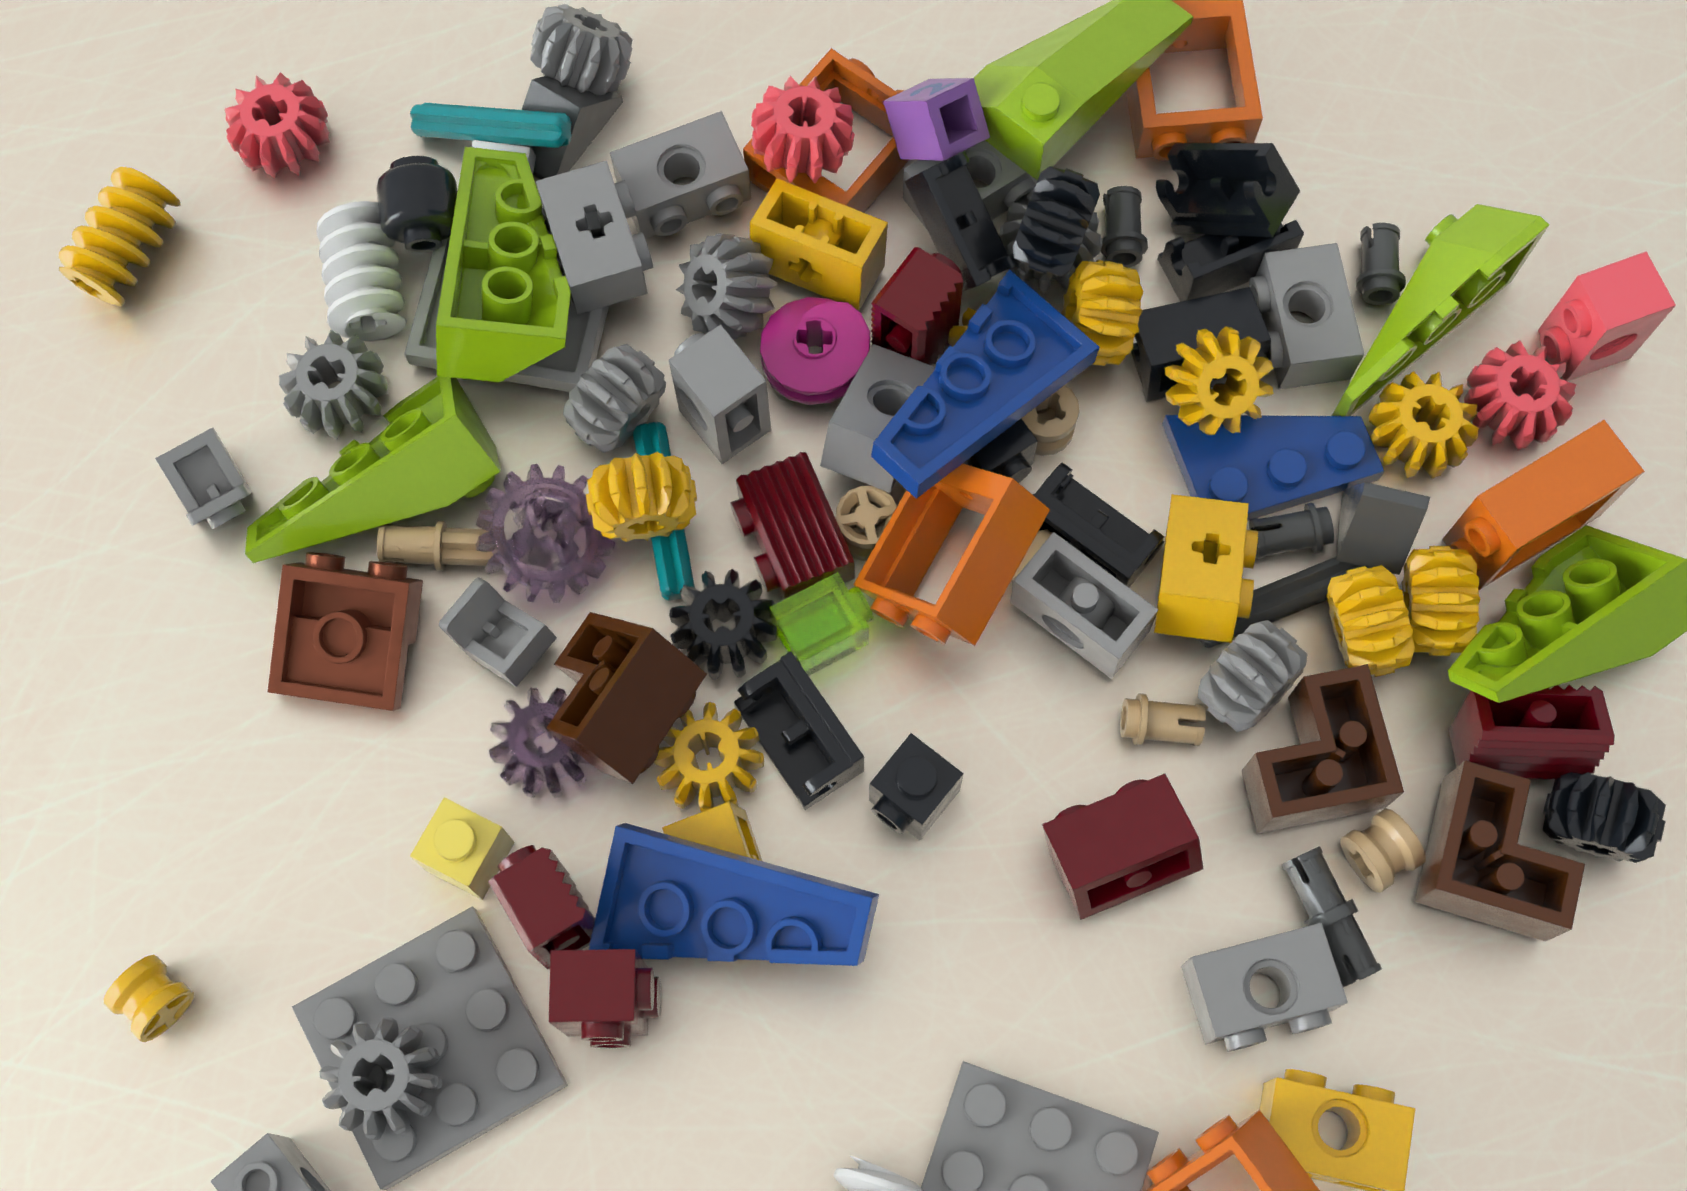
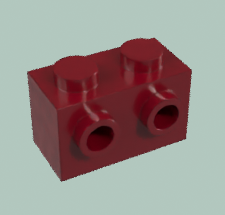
(1123, 845)
(602, 995)

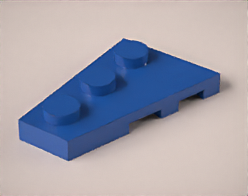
(1274, 459)

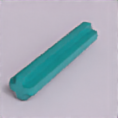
(491, 125)
(672, 551)

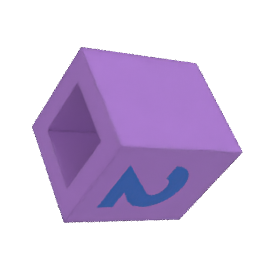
(937, 119)

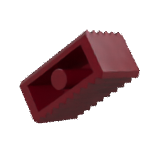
(918, 306)
(792, 526)
(1534, 733)
(542, 903)

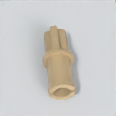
(430, 545)

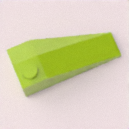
(1063, 82)
(1459, 273)
(501, 279)
(416, 465)
(1585, 611)

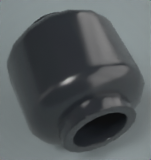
(417, 203)

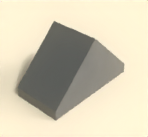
(588, 117)
(1379, 525)

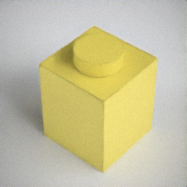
(462, 848)

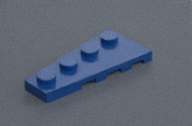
(992, 377)
(721, 906)

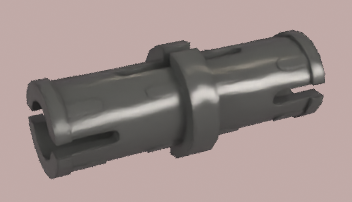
(1328, 906)

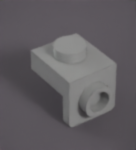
(205, 479)
(496, 632)

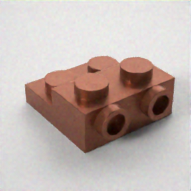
(344, 631)

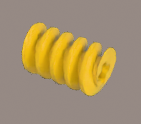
(116, 234)

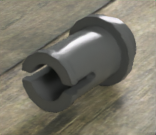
(1123, 236)
(1380, 274)
(1294, 531)

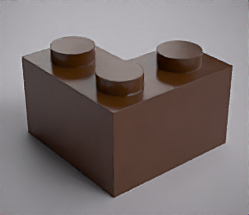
(625, 694)
(1341, 758)
(1482, 870)

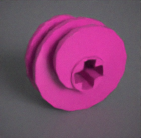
(807, 324)

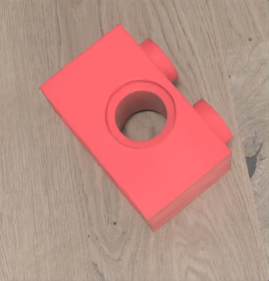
(1606, 316)

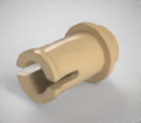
(1159, 721)

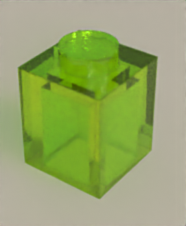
(823, 623)

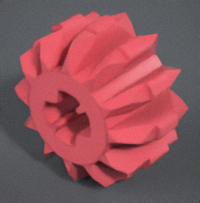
(277, 125)
(802, 129)
(1541, 401)

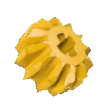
(1105, 306)
(1212, 360)
(1440, 428)
(641, 497)
(1441, 599)
(1371, 620)
(707, 733)

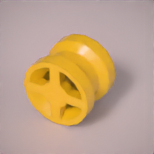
(148, 998)

